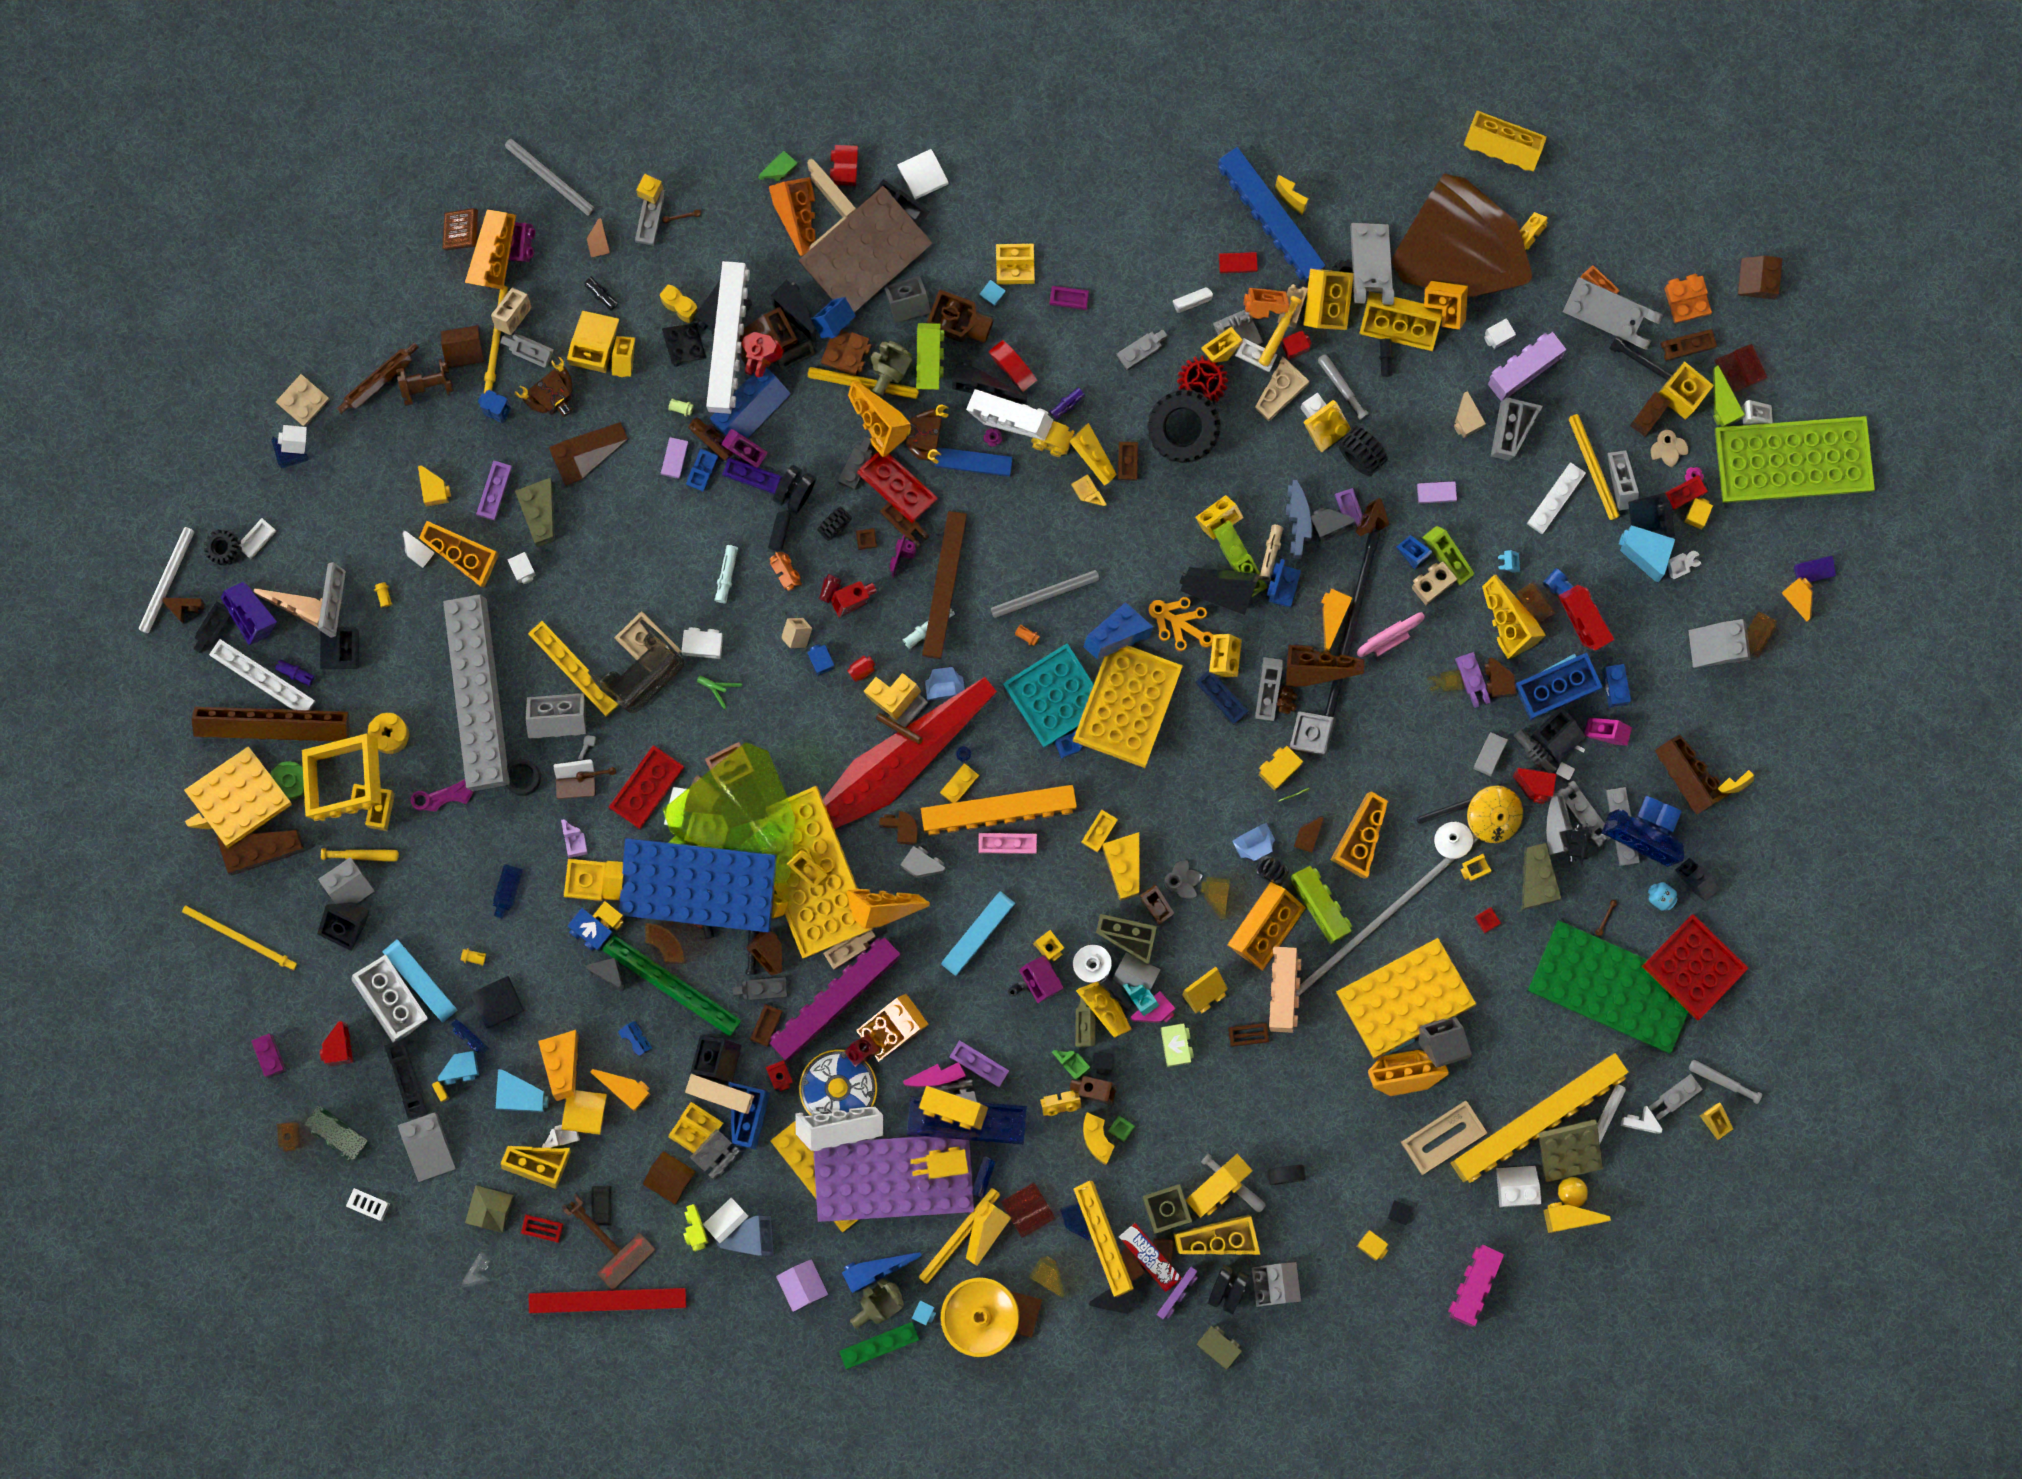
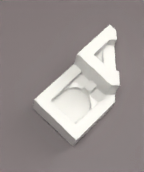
(416, 550)
(560, 1137)

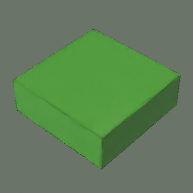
(1121, 1128)

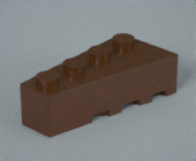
(260, 850)

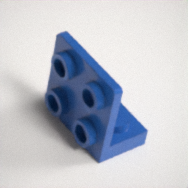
(1284, 587)

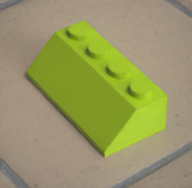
(1320, 904)

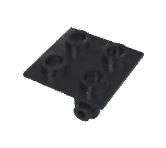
(683, 343)

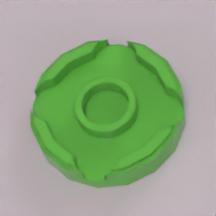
(291, 785)

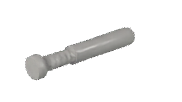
(1340, 383)
(1723, 1080)
(1253, 1200)

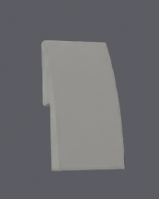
(1490, 754)

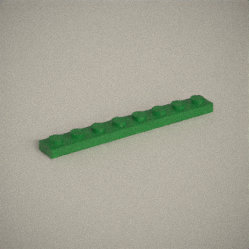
(671, 985)

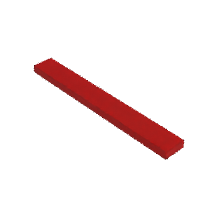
(607, 1300)

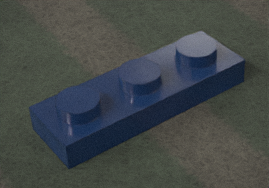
(1221, 697)

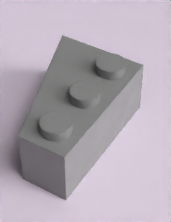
(1512, 425)

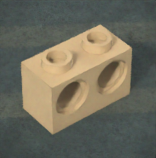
(511, 311)
(1437, 586)

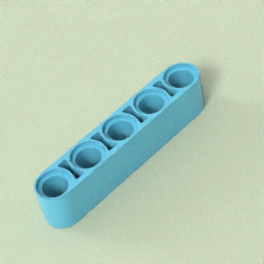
(978, 933)
(419, 980)

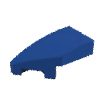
(1066, 745)

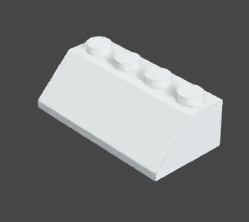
(389, 998)

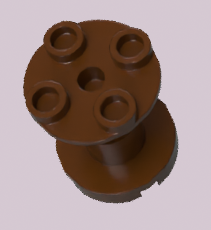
(416, 383)

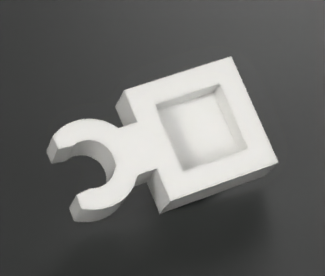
(1680, 564)

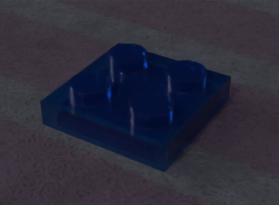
(463, 1032)

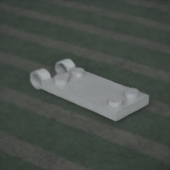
(1371, 261)
(1609, 311)

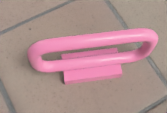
(1390, 637)

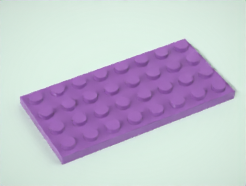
(877, 1180)

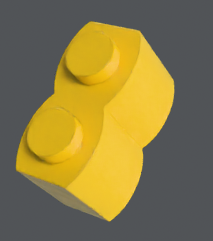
(682, 305)

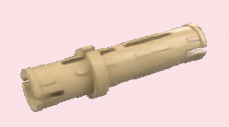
(1273, 545)

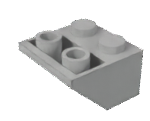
(1276, 1284)

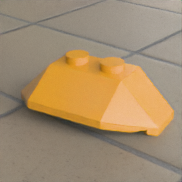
(1405, 1073)

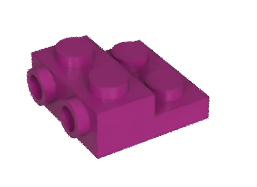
(521, 242)

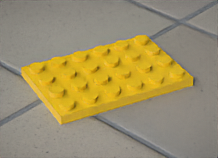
(1128, 704)
(1403, 996)

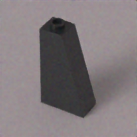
(1220, 587)

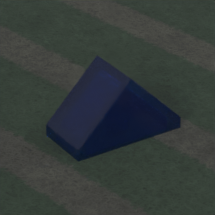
(287, 459)

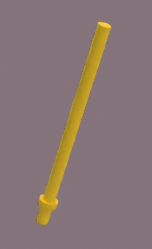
(282, 960)

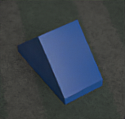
(1414, 551)

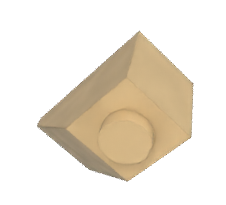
(1468, 417)

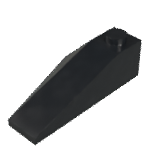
(970, 378)

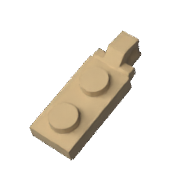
(849, 949)

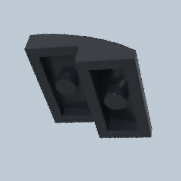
(497, 1002)

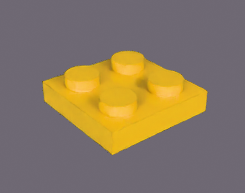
(1327, 426)

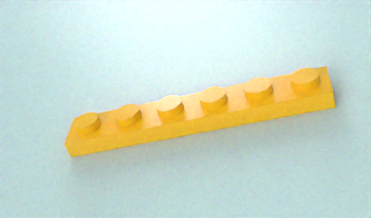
(571, 667)
(1103, 1239)

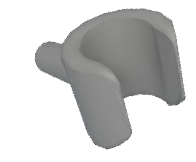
(588, 741)

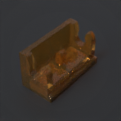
(1760, 633)

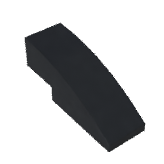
(911, 207)

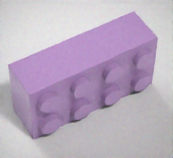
(1526, 366)

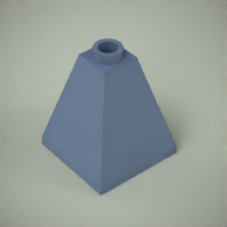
(751, 1237)

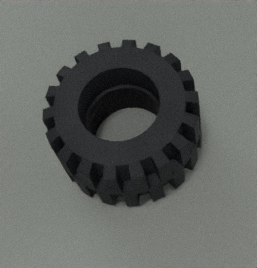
(1362, 451)

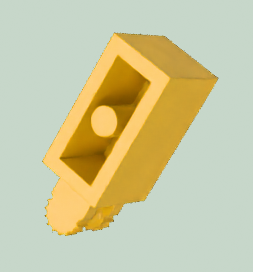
(942, 1164)

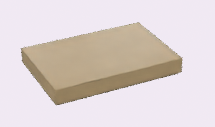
(634, 633)

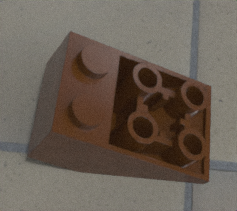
(774, 325)

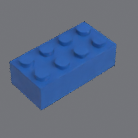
(1558, 686)

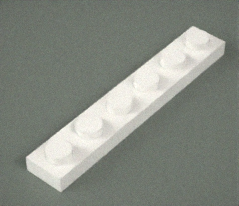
(261, 677)

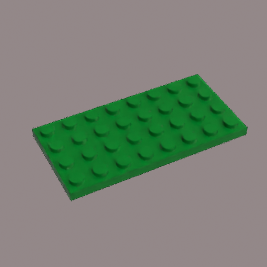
(1607, 987)

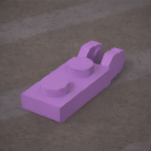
(1472, 678)

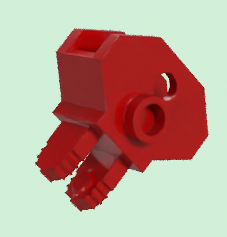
(760, 350)

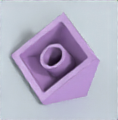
(802, 1285)

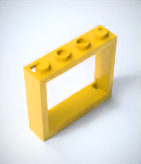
(371, 776)

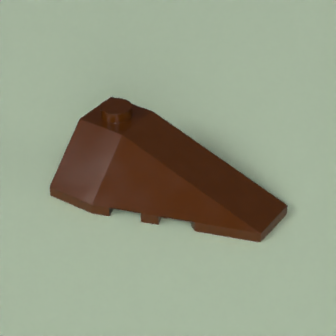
(585, 452)
(1313, 667)

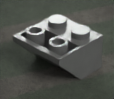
(1444, 1041)

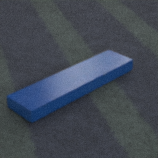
(974, 462)

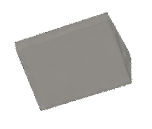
(1135, 972)

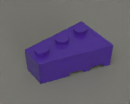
(248, 613)

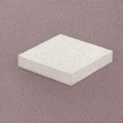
(725, 1220)

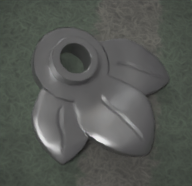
(1186, 880)

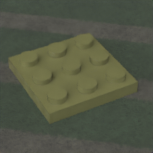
(1570, 1150)

